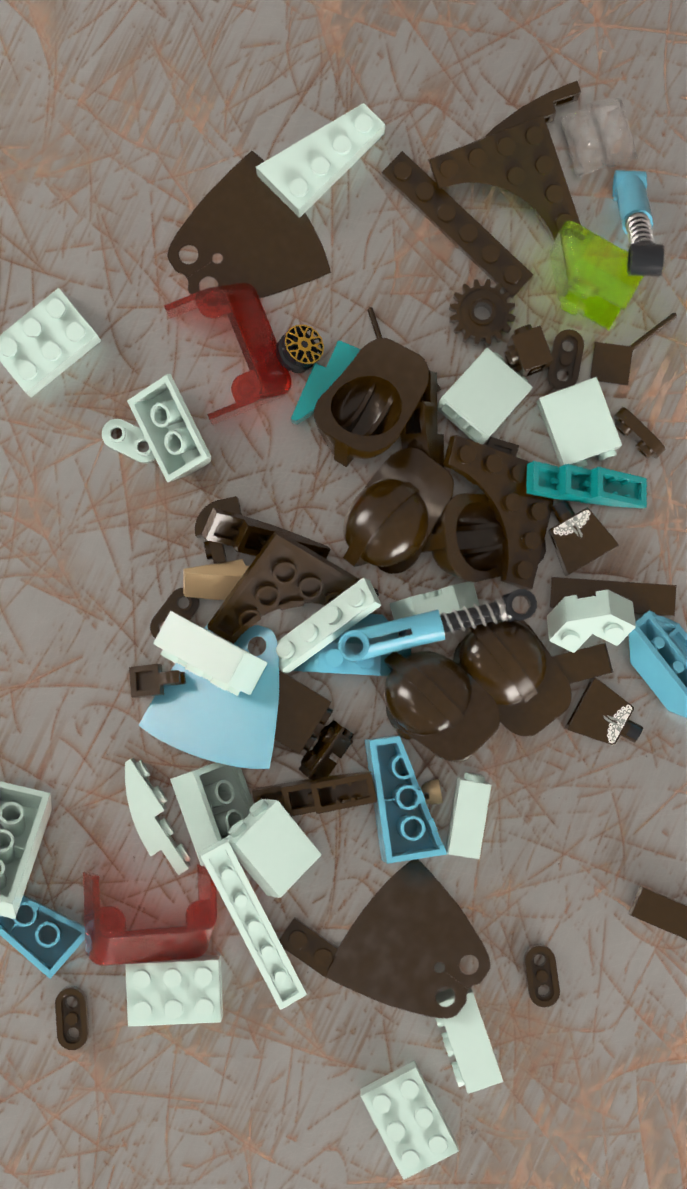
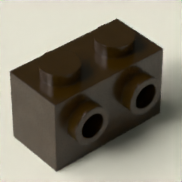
(528, 351)

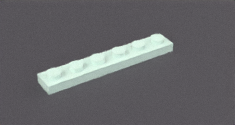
(252, 923)

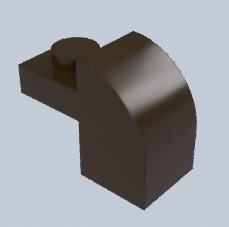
(213, 549)

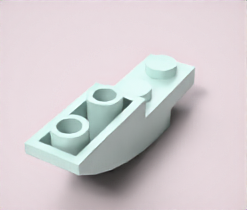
(144, 807)

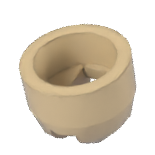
(434, 792)

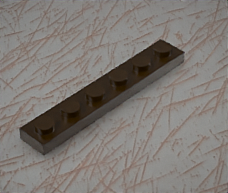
(457, 224)

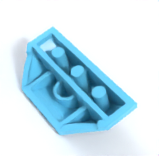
(660, 658)
(330, 660)

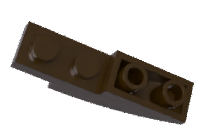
(422, 426)

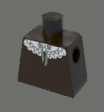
(578, 537)
(603, 715)

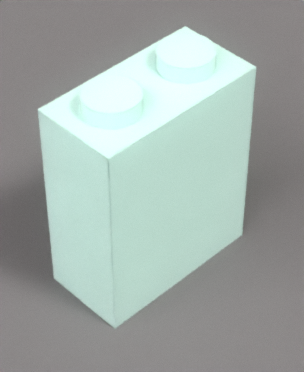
(484, 396)
(579, 423)
(468, 816)
(272, 847)

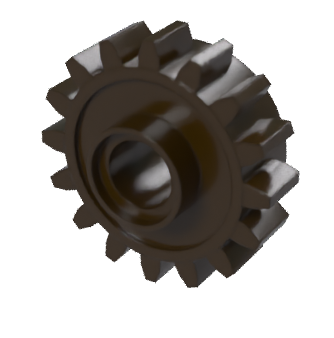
(485, 297)

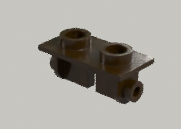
(331, 740)

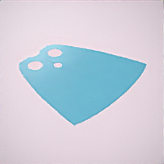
(217, 722)

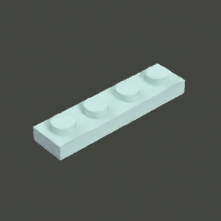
(327, 625)

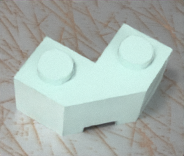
(443, 599)
(601, 615)

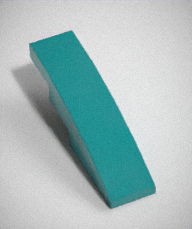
(586, 486)

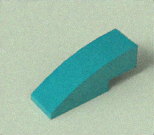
(321, 379)

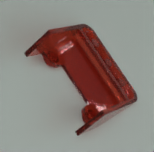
(266, 377)
(111, 944)

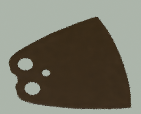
(254, 234)
(401, 939)

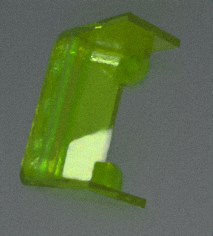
(591, 275)

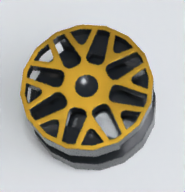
(305, 355)

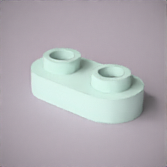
(129, 441)

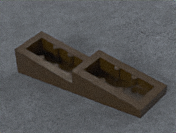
(645, 596)

